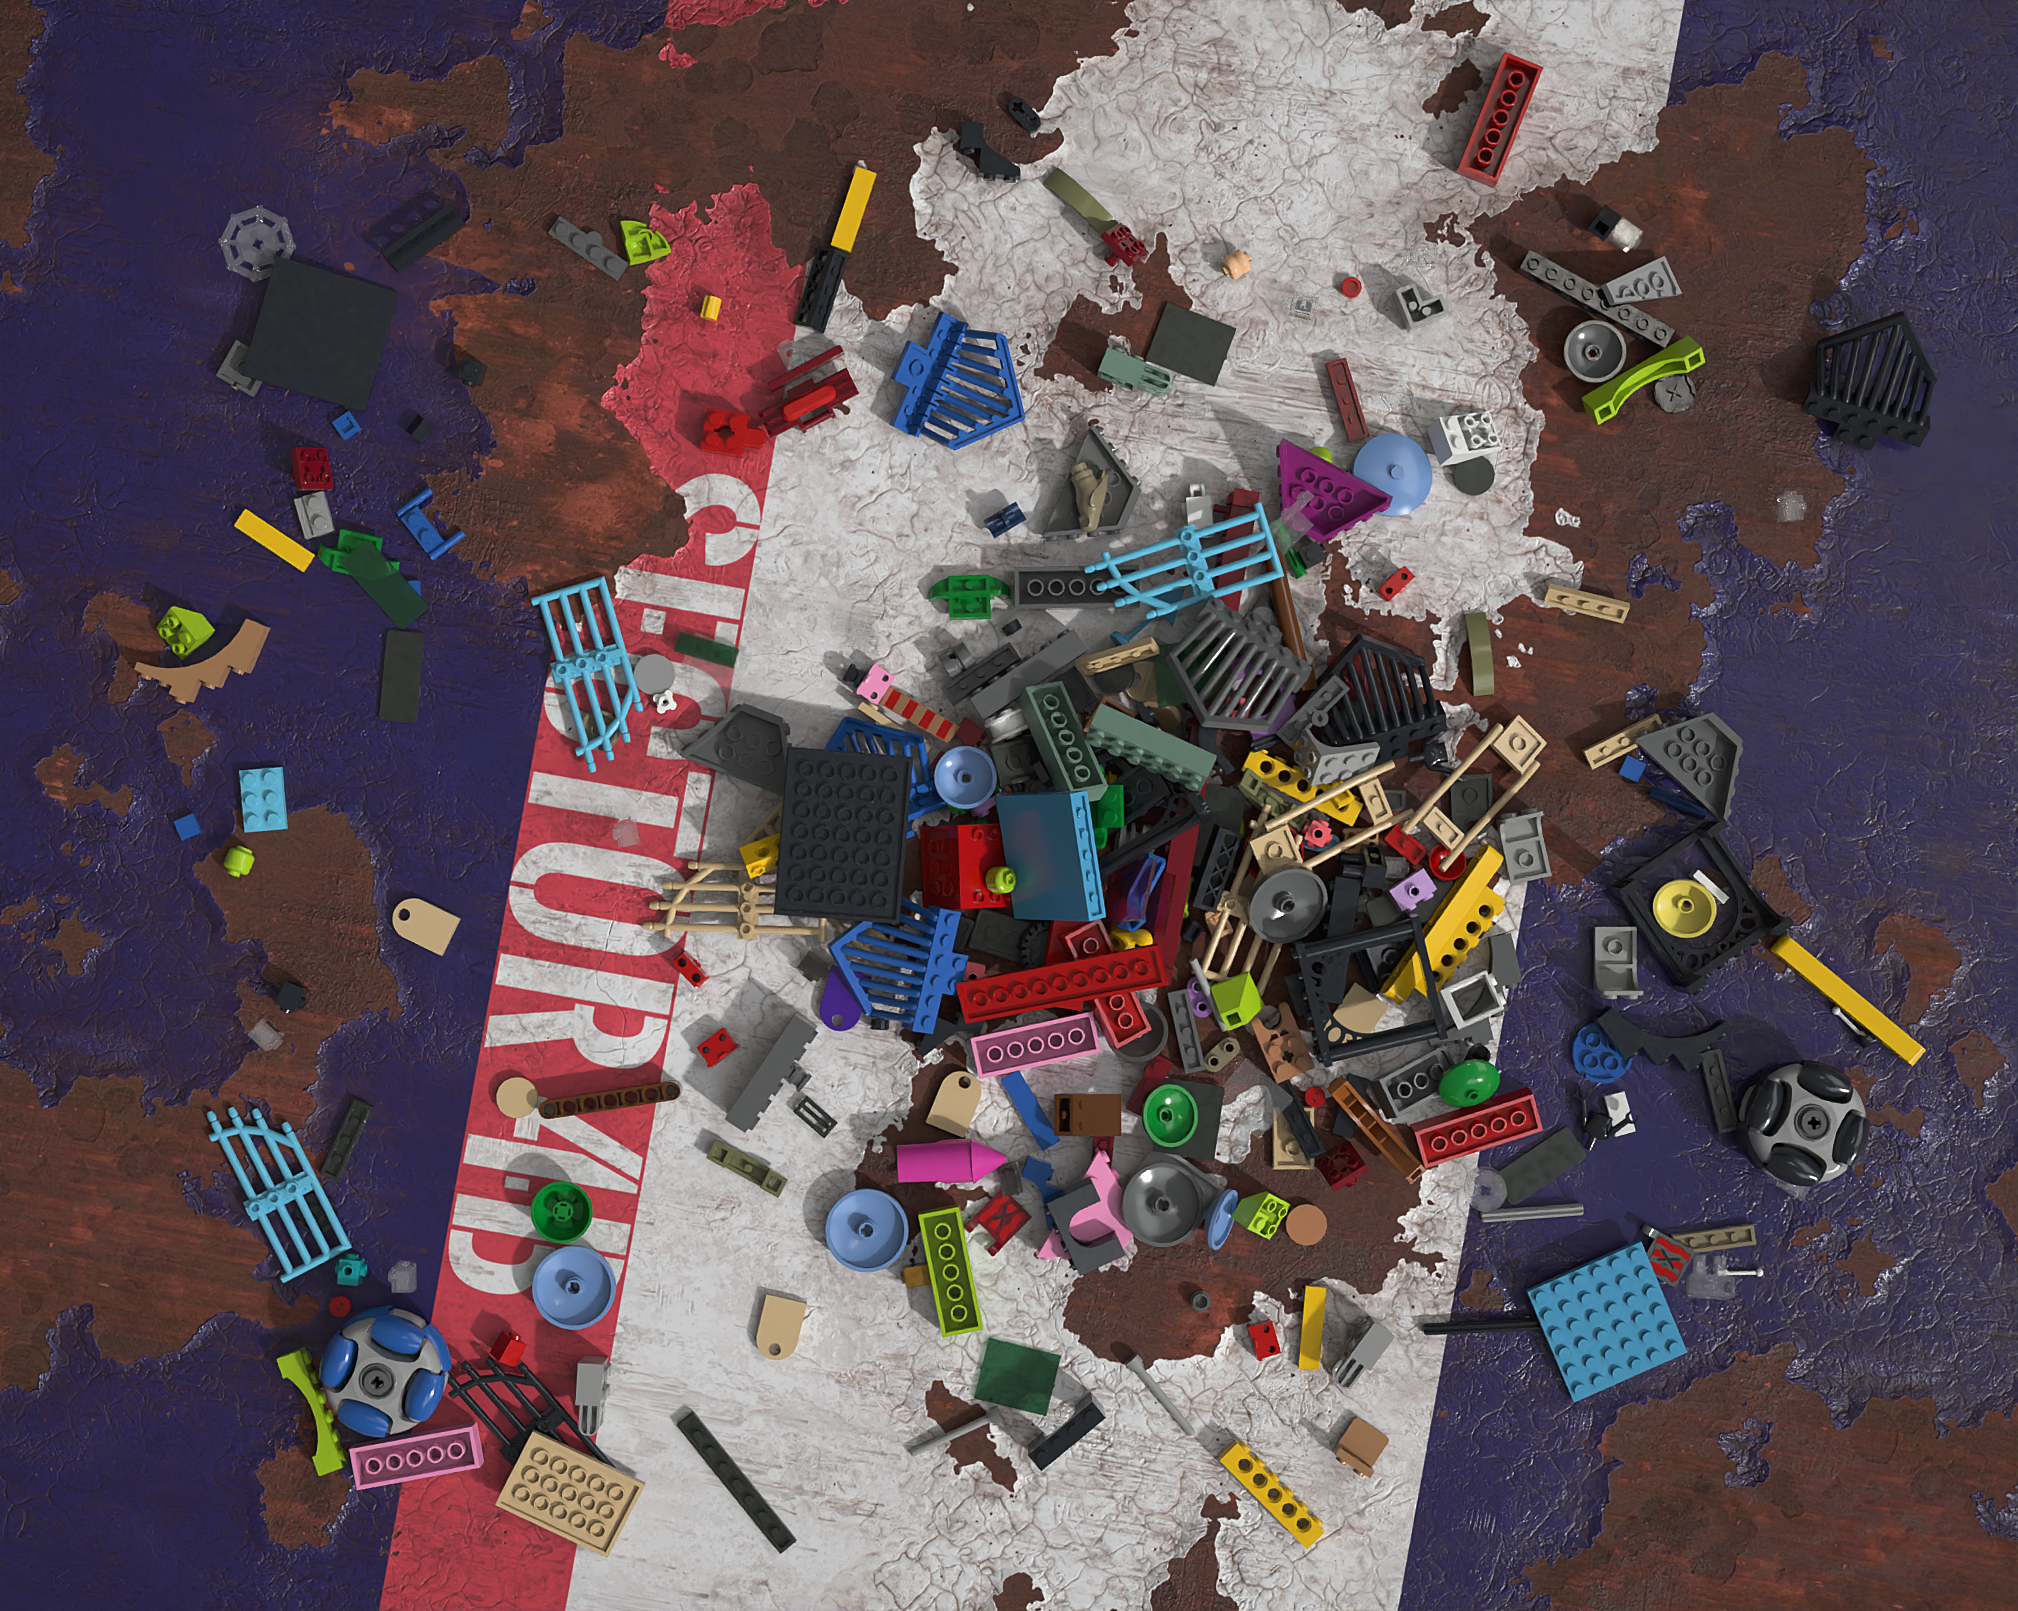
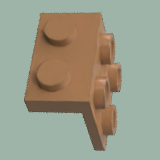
(1360, 1447)

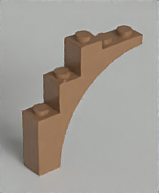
(239, 654)

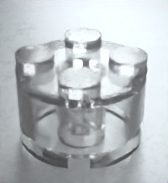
(1484, 1200)

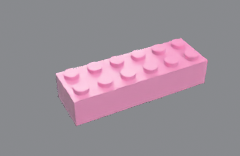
(1035, 1044)
(416, 1455)

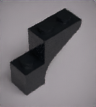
(992, 164)
(944, 1029)

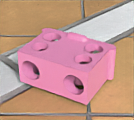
(874, 683)

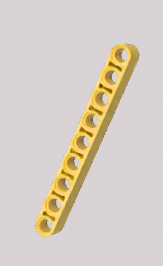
(1443, 922)
(1847, 999)

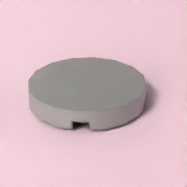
(654, 674)

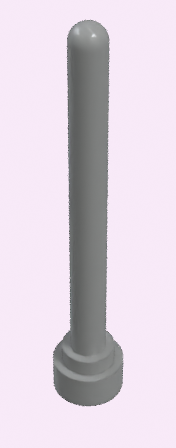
(1135, 1363)
(993, 1416)

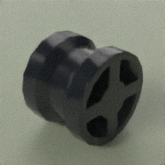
(854, 675)

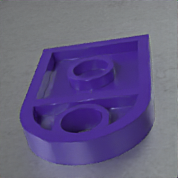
(840, 1000)

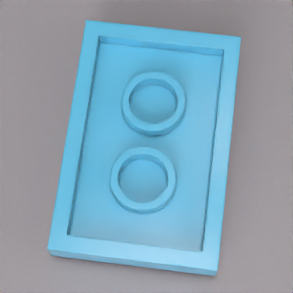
(263, 799)

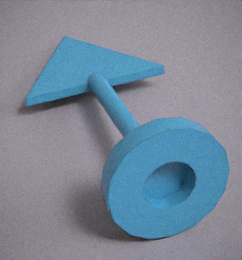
(1169, 597)

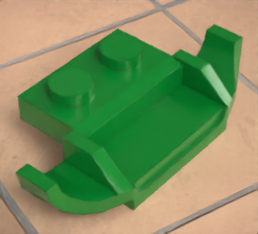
(347, 543)
(969, 595)
(1107, 812)

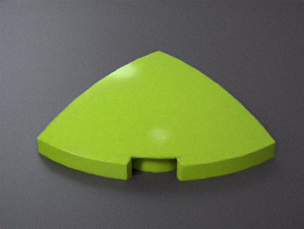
(641, 243)

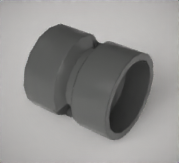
(957, 660)

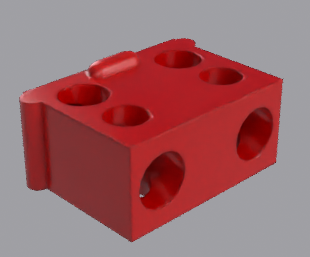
(1395, 583)
(690, 969)
(717, 1047)
(1262, 1340)

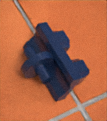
(1005, 520)

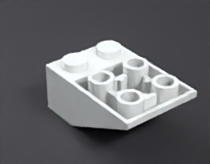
(1463, 437)

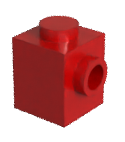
(508, 1348)

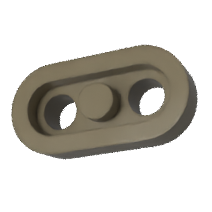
(1219, 1052)

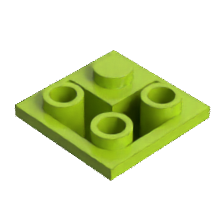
(184, 630)
(1237, 1000)
(1261, 1213)

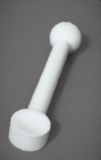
(1759, 1272)

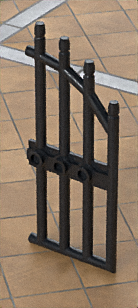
(543, 1422)

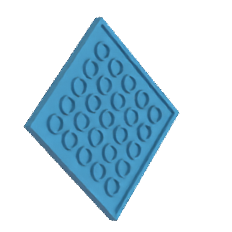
(1606, 1321)

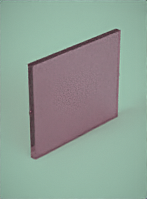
(1128, 892)

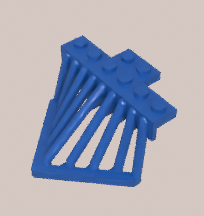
(925, 370)
(923, 795)
(934, 971)

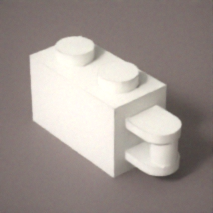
(1198, 509)

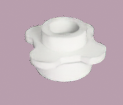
(665, 696)

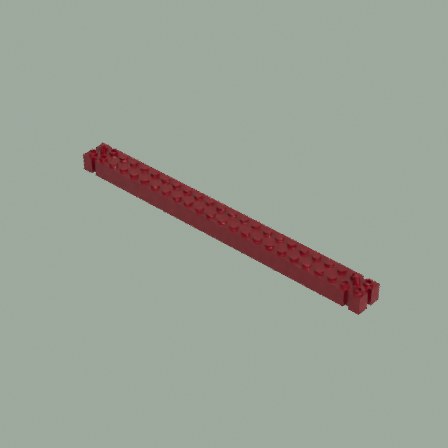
(1182, 848)

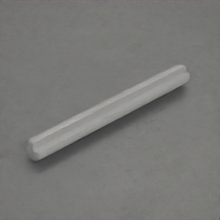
(1532, 1212)

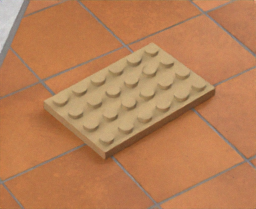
(570, 1493)

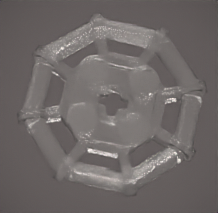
(247, 237)

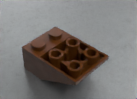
(1087, 1114)

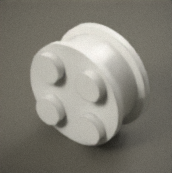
(1006, 724)

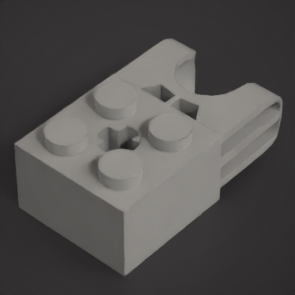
(1361, 1352)
(592, 1392)

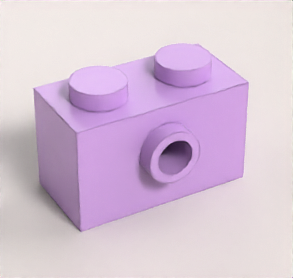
(1411, 890)

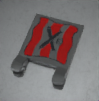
(1667, 1256)

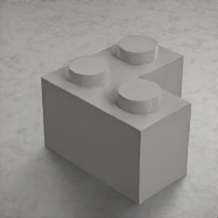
(1416, 312)

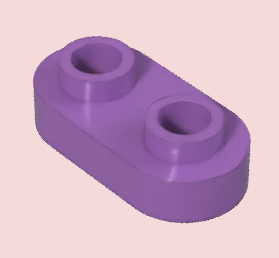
(982, 810)
(1197, 998)

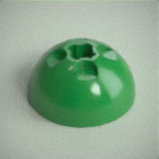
(552, 1218)

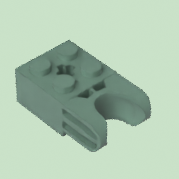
(1133, 373)

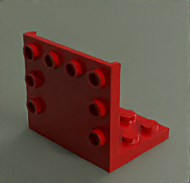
(957, 865)

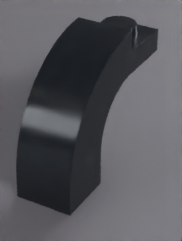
(1207, 741)

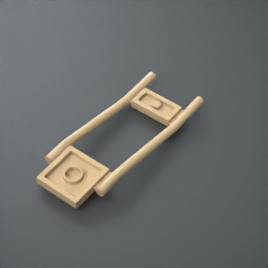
(1518, 747)
(1278, 848)

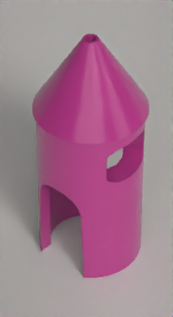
(947, 1161)

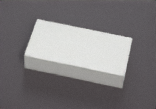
(1699, 877)
(1617, 1108)

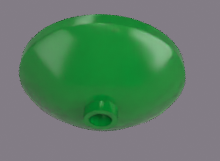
(1468, 1083)
(1179, 1115)

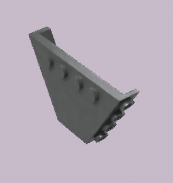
(1119, 498)
(745, 746)
(1699, 756)

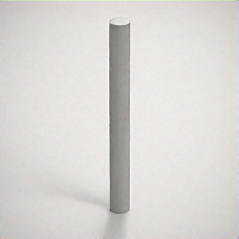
(1207, 991)

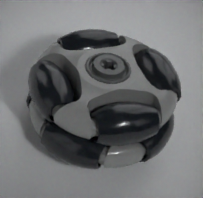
(1800, 1111)

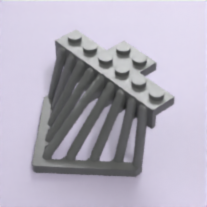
(1256, 643)

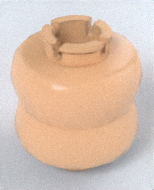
(1236, 264)

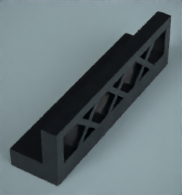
(424, 238)
(824, 289)
(1207, 866)

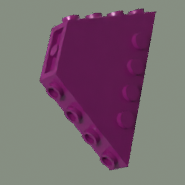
(1338, 497)

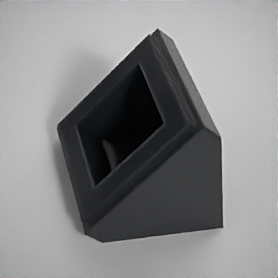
(420, 429)
(1191, 930)

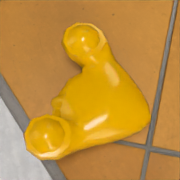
(1124, 939)

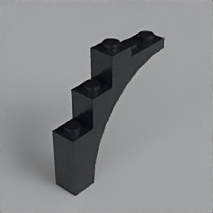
(1683, 1049)

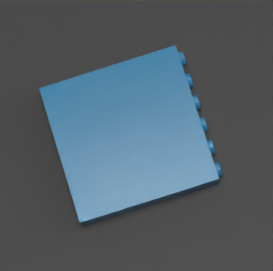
(1053, 855)

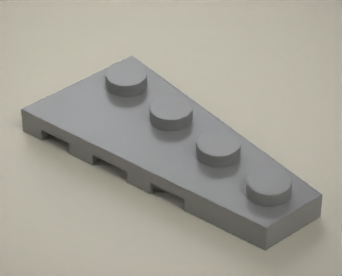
(1645, 283)

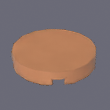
(1306, 1224)

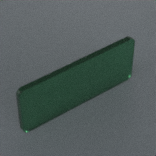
(384, 584)

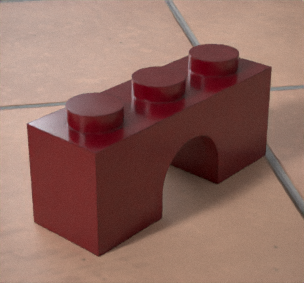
(968, 733)
(1153, 1077)

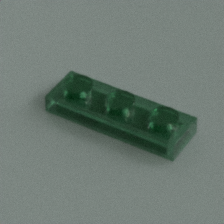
(706, 650)

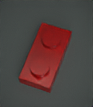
(1405, 845)

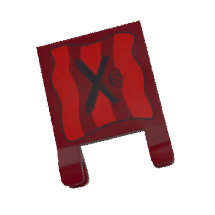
(1001, 1218)

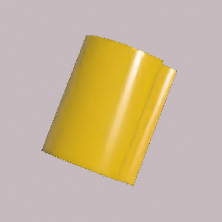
(710, 308)

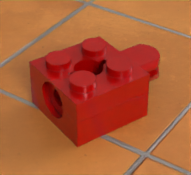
(729, 434)

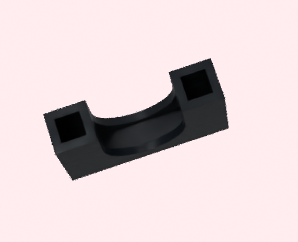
(1085, 1254)
(1048, 1448)

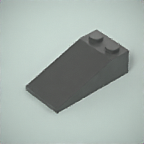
(1411, 1082)

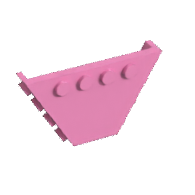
(1096, 1219)

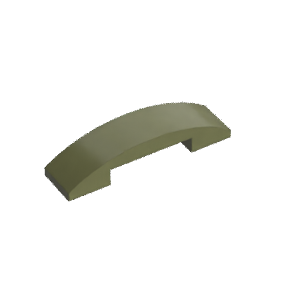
(1080, 201)
(1480, 654)
(1258, 795)
(747, 1167)

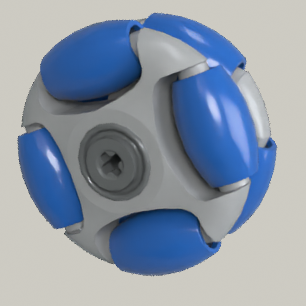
(385, 1371)

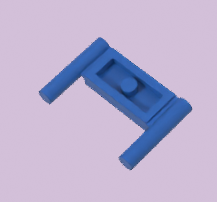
(423, 529)

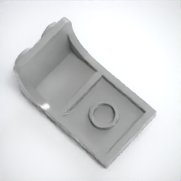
(1332, 764)
(1523, 846)
(1615, 962)

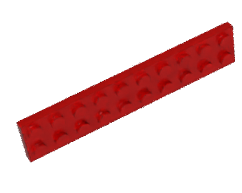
(1062, 983)

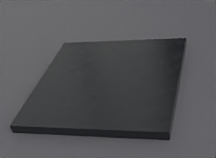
(320, 334)

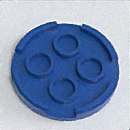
(1596, 1057)

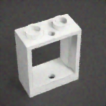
(1491, 982)

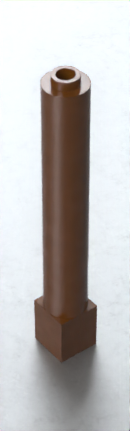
(1287, 618)

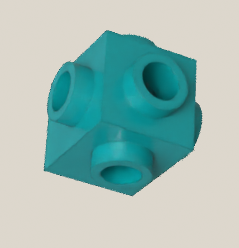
(346, 1275)

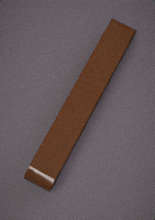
(600, 1099)

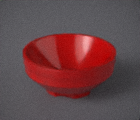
(1456, 868)

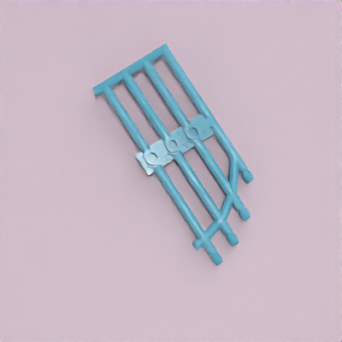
(1194, 559)
(590, 662)
(277, 1196)

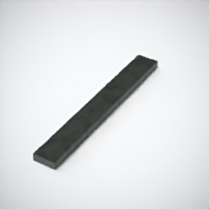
(736, 1482)

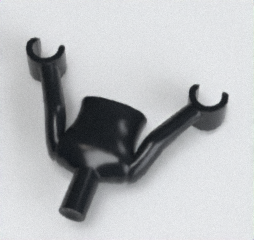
(1434, 754)
(1599, 1123)

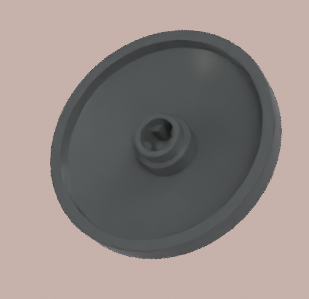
(1286, 904)
(1162, 1204)

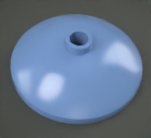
(965, 761)
(1218, 1218)

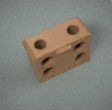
(1352, 831)

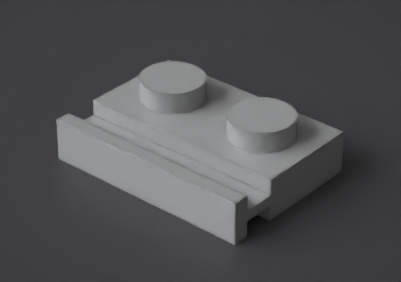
(314, 515)

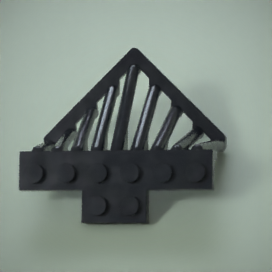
(1866, 418)
(1396, 728)

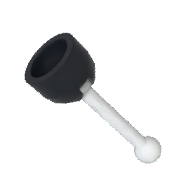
(1863, 1037)

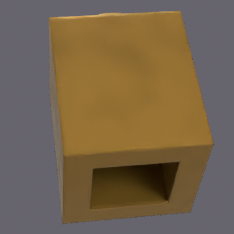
(916, 1275)

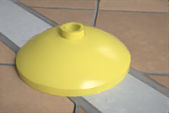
(1684, 919)

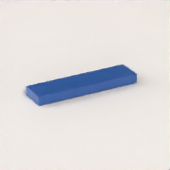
(1030, 1110)

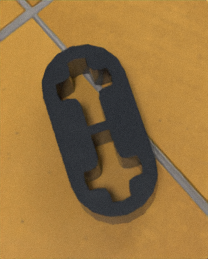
(1028, 112)

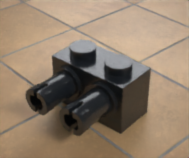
(1367, 865)

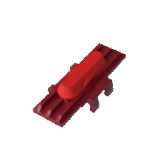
(805, 398)

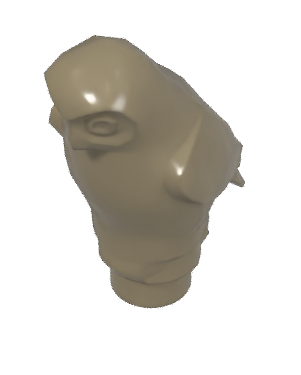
(1089, 495)

